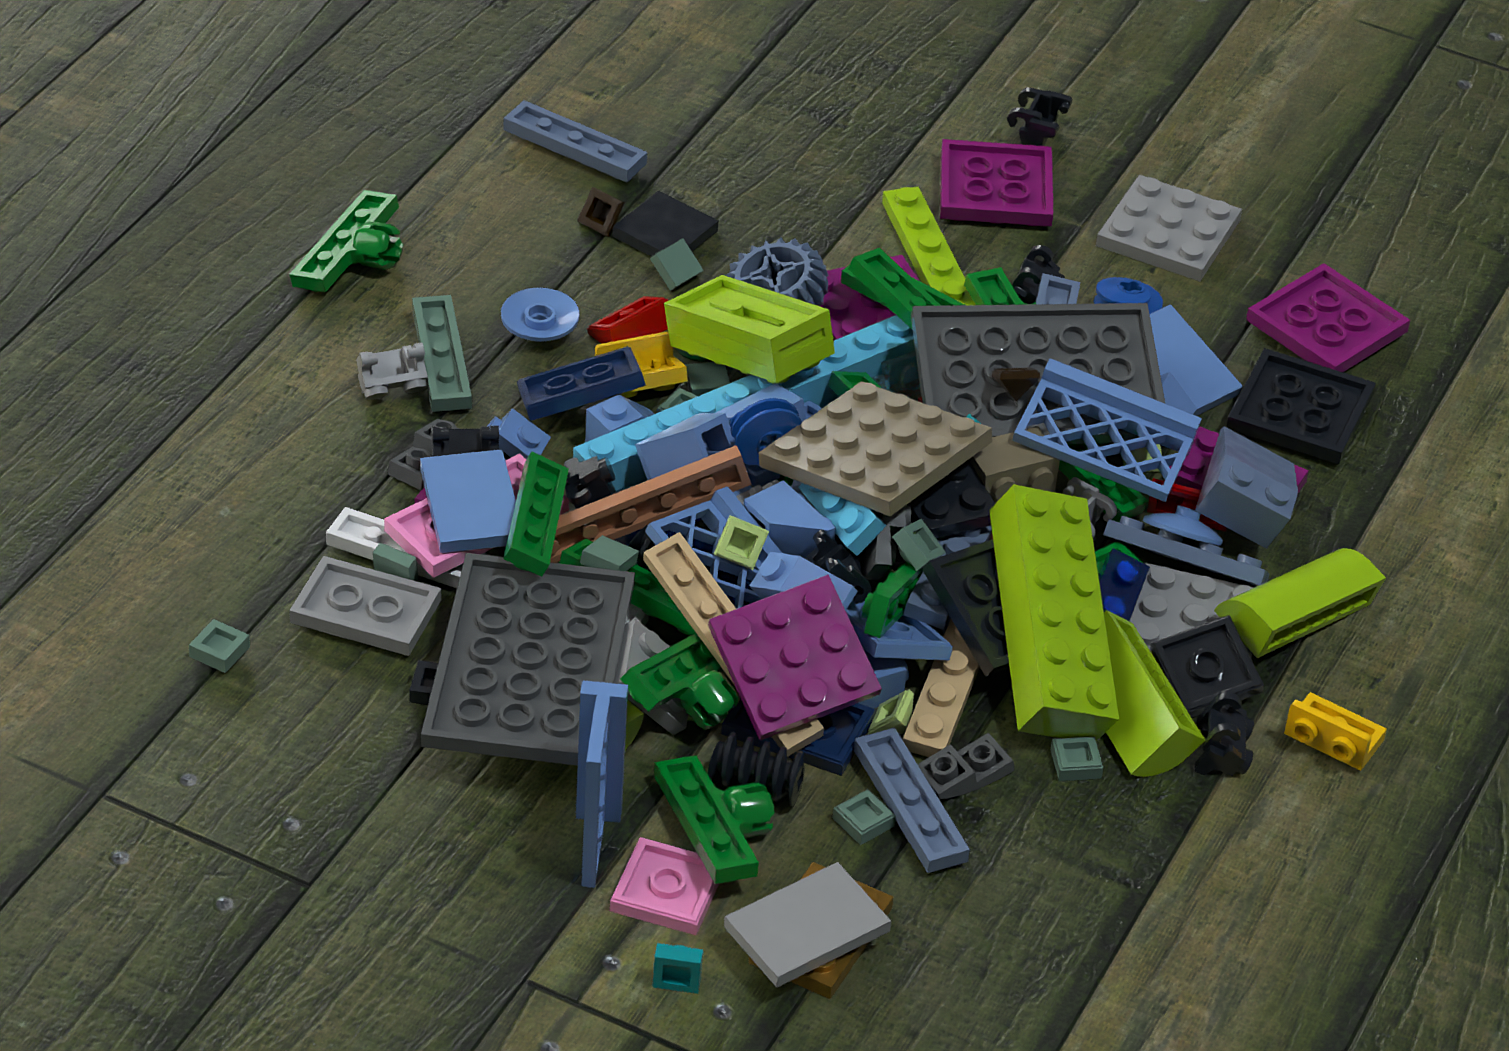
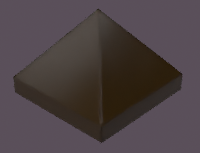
(600, 211)
(1016, 380)

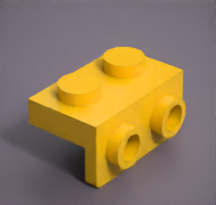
(655, 358)
(1334, 730)

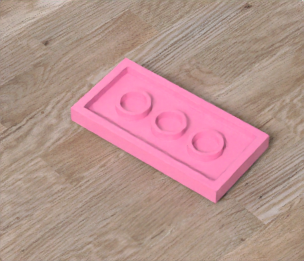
(416, 533)

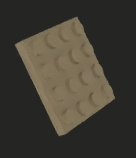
(875, 448)

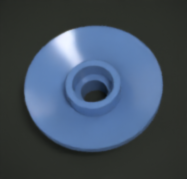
(540, 314)
(1184, 523)

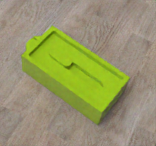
(750, 328)

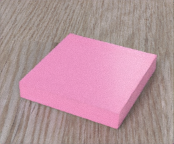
(664, 887)

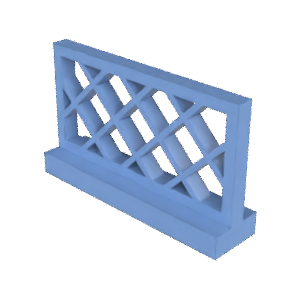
(1116, 410)
(715, 515)
(600, 766)

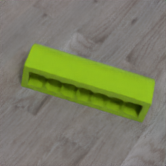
(1303, 600)
(1153, 723)

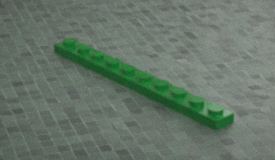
(902, 292)

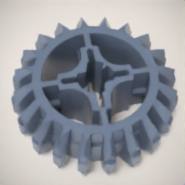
(792, 266)

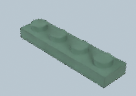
(443, 356)

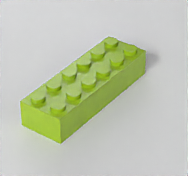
(1053, 614)

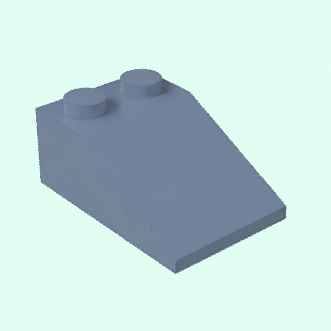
(1248, 488)

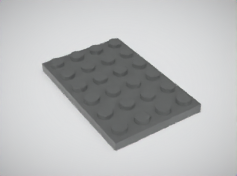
(965, 343)
(520, 657)

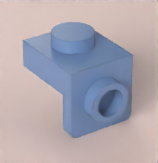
(519, 435)

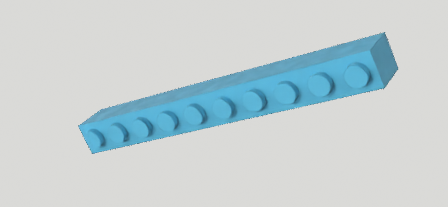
(853, 353)

